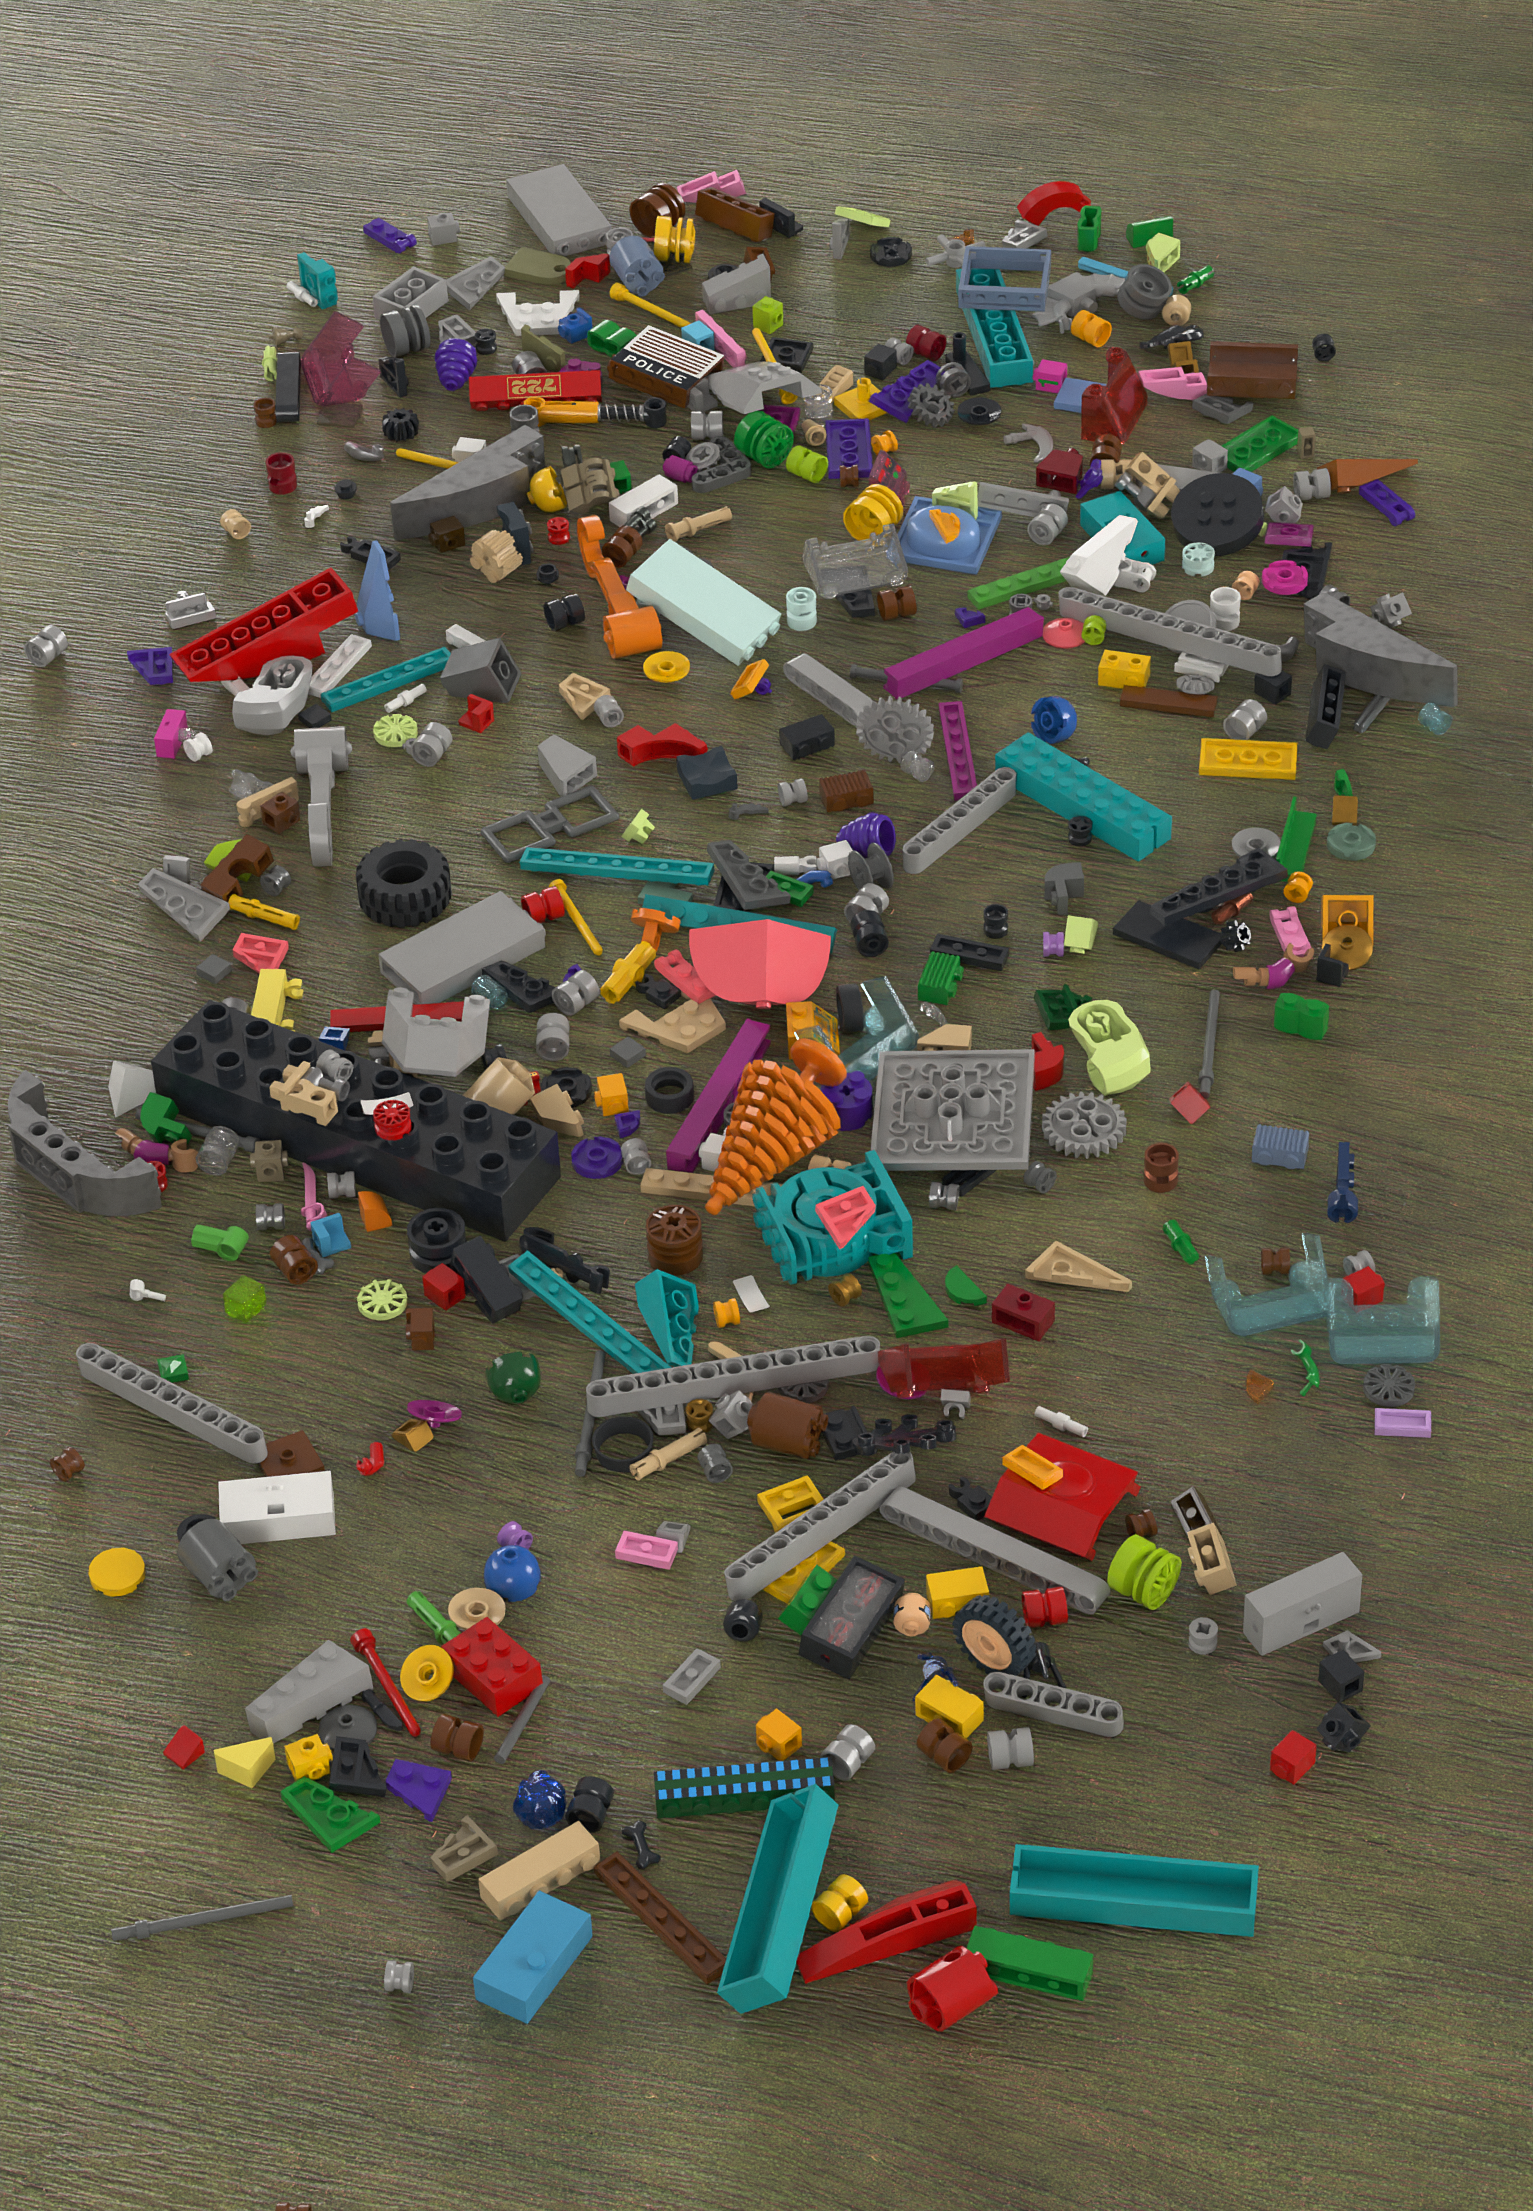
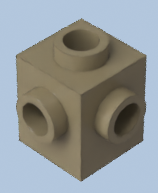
(269, 1155)

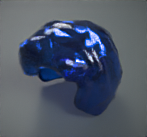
(540, 1801)

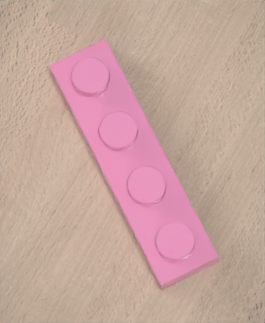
(722, 341)

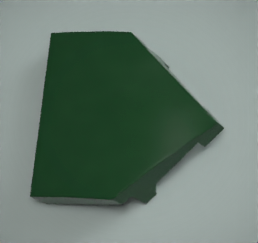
(1058, 1006)

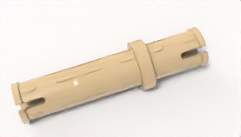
(660, 1458)

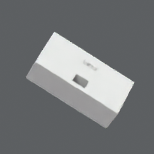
(278, 1507)

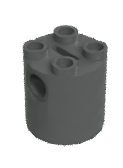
(216, 1558)

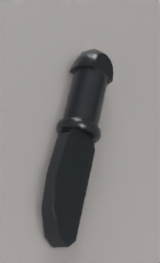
(381, 1710)

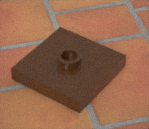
(291, 1456)

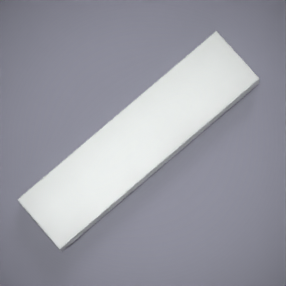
(338, 664)

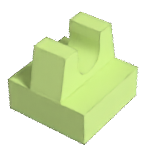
(638, 828)

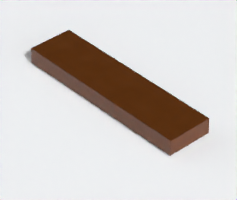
(1168, 701)

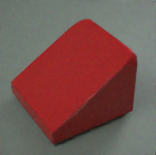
(184, 1747)

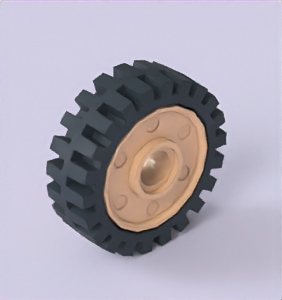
(994, 1636)

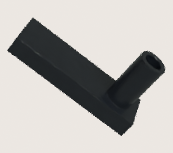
(979, 382)

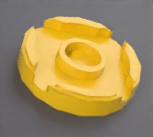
(117, 1571)

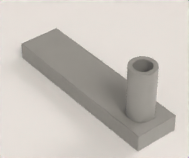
(1017, 500)

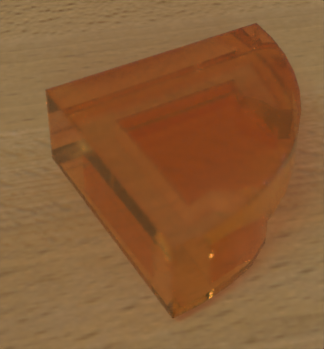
(967, 237)
(1258, 1386)

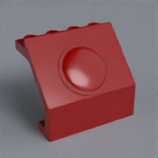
(1071, 1508)

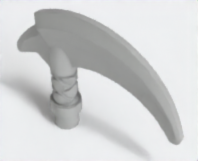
(1038, 434)

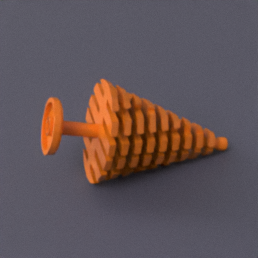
(776, 1120)

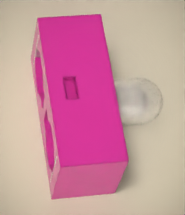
(172, 733)

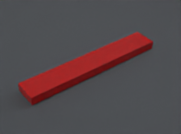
(373, 1017)

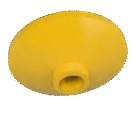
(666, 666)
(419, 1666)

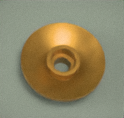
(1357, 952)

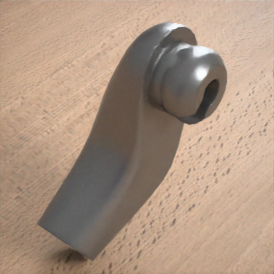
(363, 453)
(1289, 648)

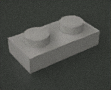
(691, 1676)

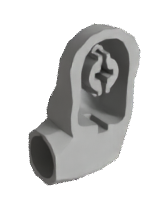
(275, 696)

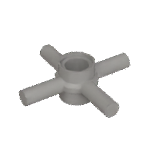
(953, 252)

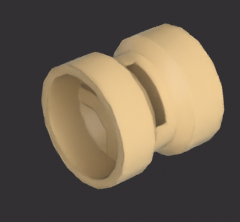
(235, 524)

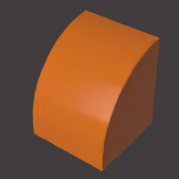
(373, 1211)

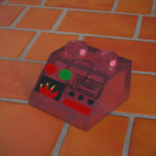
(890, 474)

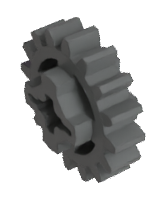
(931, 405)

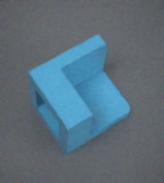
(329, 1235)

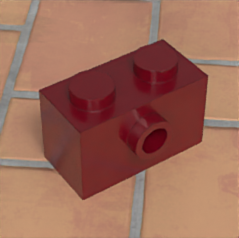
(1023, 1312)

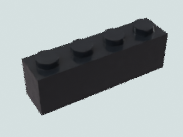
(1325, 706)

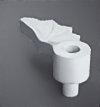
(313, 513)

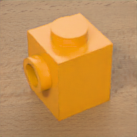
(611, 1094)
(778, 1735)

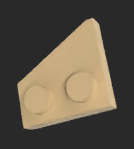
(581, 694)

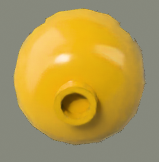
(547, 491)

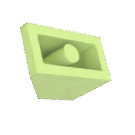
(1162, 251)
(1080, 934)

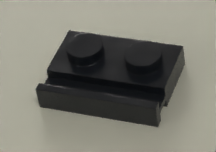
(841, 1430)

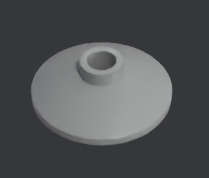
(1252, 838)

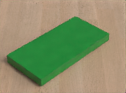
(1260, 444)

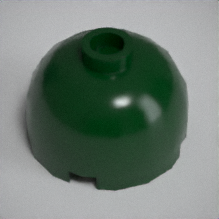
(514, 1377)

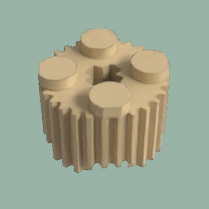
(495, 555)

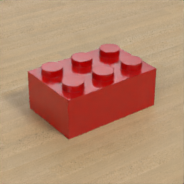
(493, 1666)

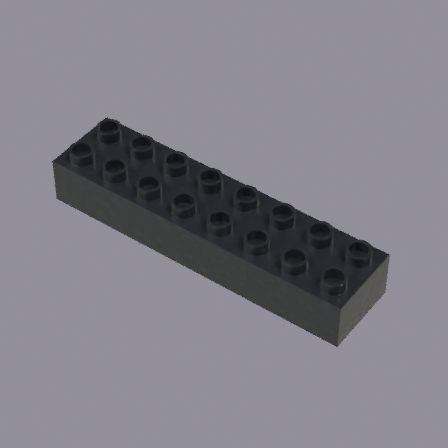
(454, 1158)

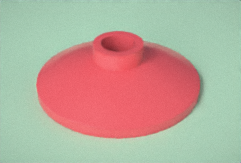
(1063, 633)

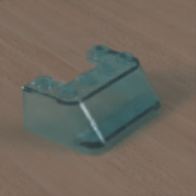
(1383, 1330)

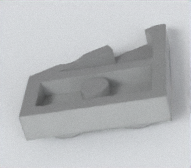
(1024, 235)
(665, 1419)

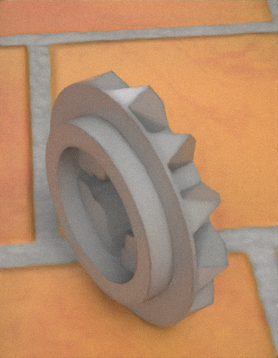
(700, 451)
(1195, 684)

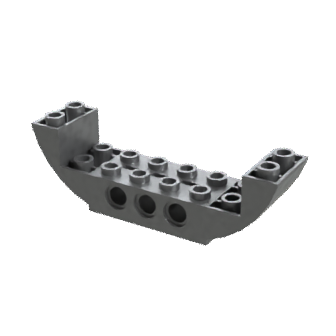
(70, 1169)

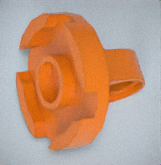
(654, 924)

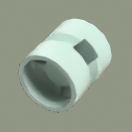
(801, 608)

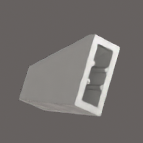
(566, 764)

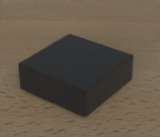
(314, 716)

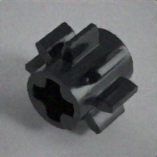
(1235, 936)

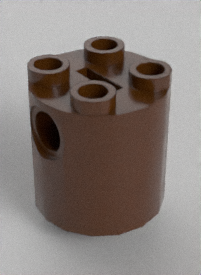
(787, 1425)

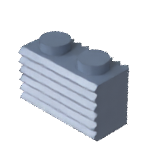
(1280, 1147)

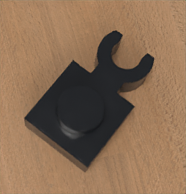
(660, 993)
(971, 1501)

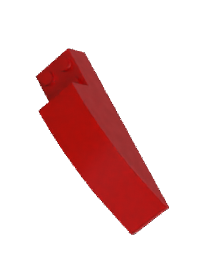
(273, 630)

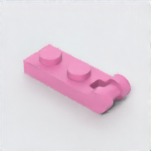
(1289, 931)

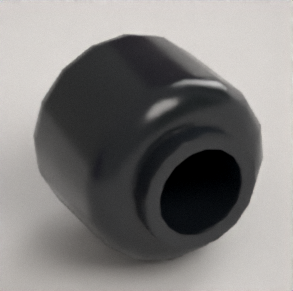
(742, 1620)

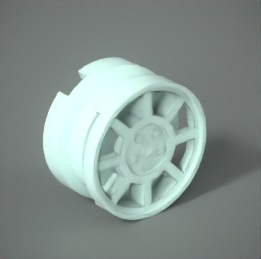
(1198, 560)

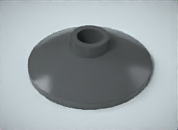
(348, 1722)

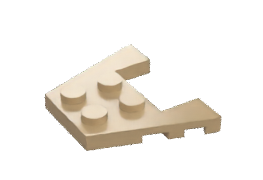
(681, 1028)

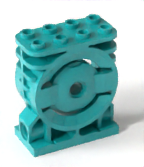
(806, 1243)

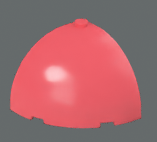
(760, 961)

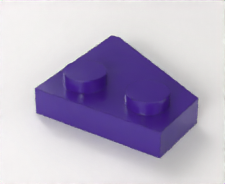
(153, 664)
(419, 1785)

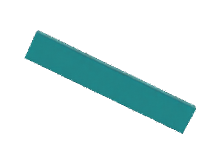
(385, 680)

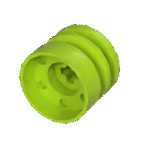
(1144, 1572)

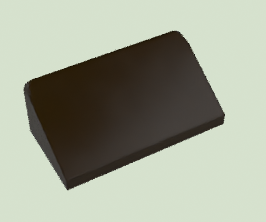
(1193, 1510)

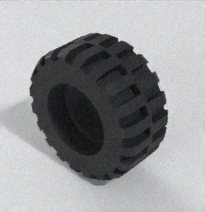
(404, 903)

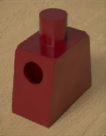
(1060, 471)

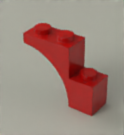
(641, 745)

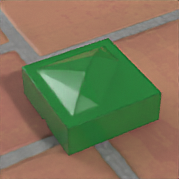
(173, 1368)

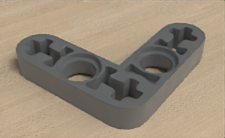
(734, 468)

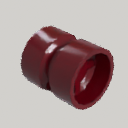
(926, 343)
(281, 473)

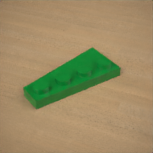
(904, 1299)

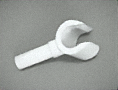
(138, 1291)

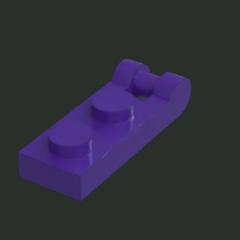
(389, 235)
(1387, 502)

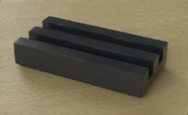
(959, 1176)

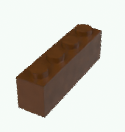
(734, 214)

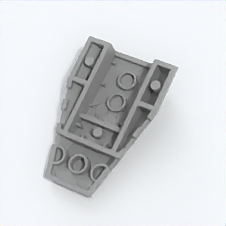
(743, 385)

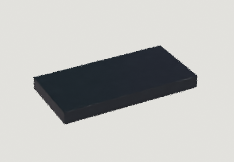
(1180, 940)

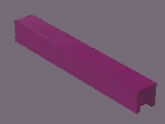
(963, 652)
(719, 1092)

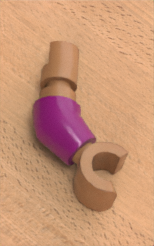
(1277, 974)
(182, 1159)

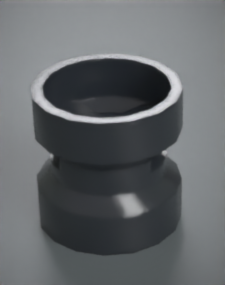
(678, 447)
(995, 921)

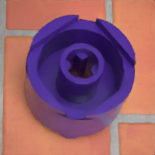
(851, 1100)

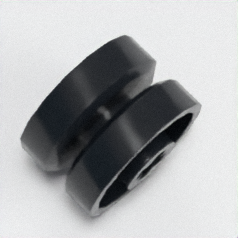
(433, 1237)

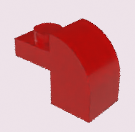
(1048, 1062)

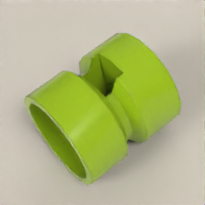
(807, 464)

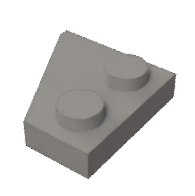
(840, 237)
(455, 328)

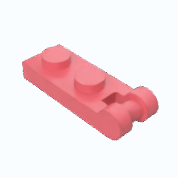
(683, 976)

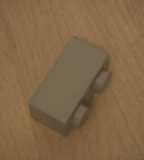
(1306, 442)

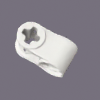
(1132, 575)

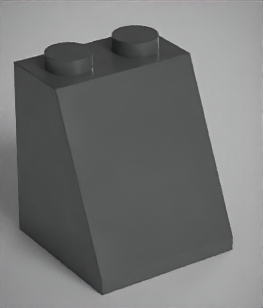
(481, 670)

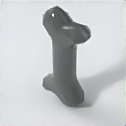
(323, 1264)

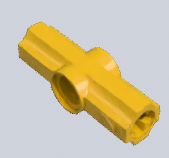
(627, 972)

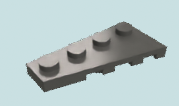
(744, 878)

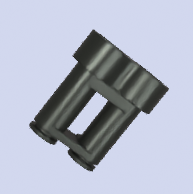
(643, 520)

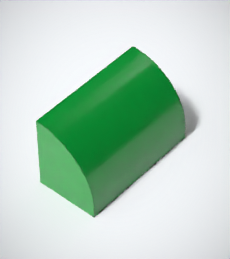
(1141, 232)

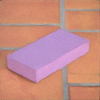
(1403, 1422)

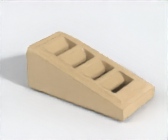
(838, 379)

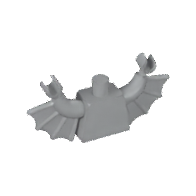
(1076, 294)

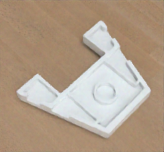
(540, 317)

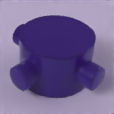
(763, 686)

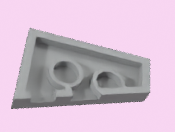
(475, 281)

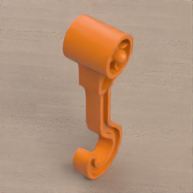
(627, 627)

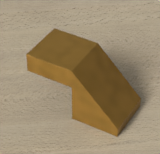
(1181, 356)

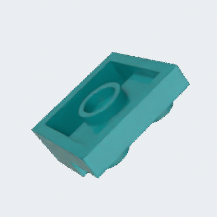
(318, 279)

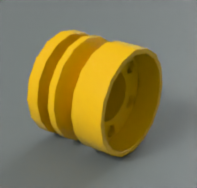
(674, 239)
(871, 511)

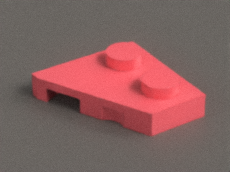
(260, 951)

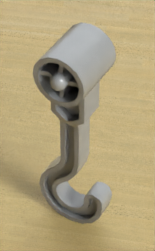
(320, 755)

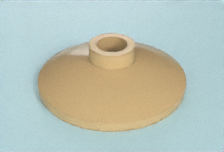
(474, 1605)

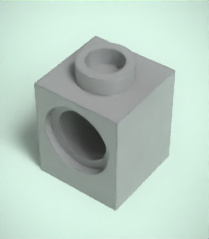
(1209, 457)

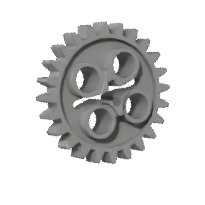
(894, 728)
(1084, 1124)

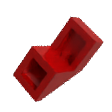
(589, 267)

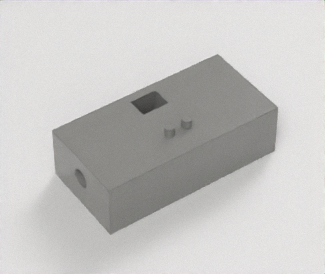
(1302, 1603)

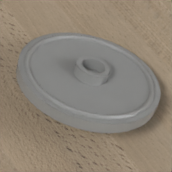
(1193, 611)

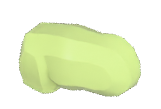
(1113, 1046)

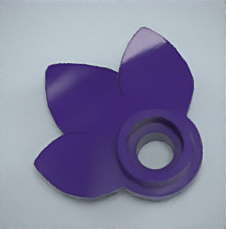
(1091, 479)

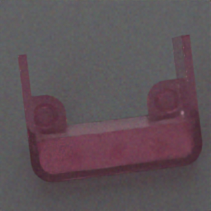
(331, 367)

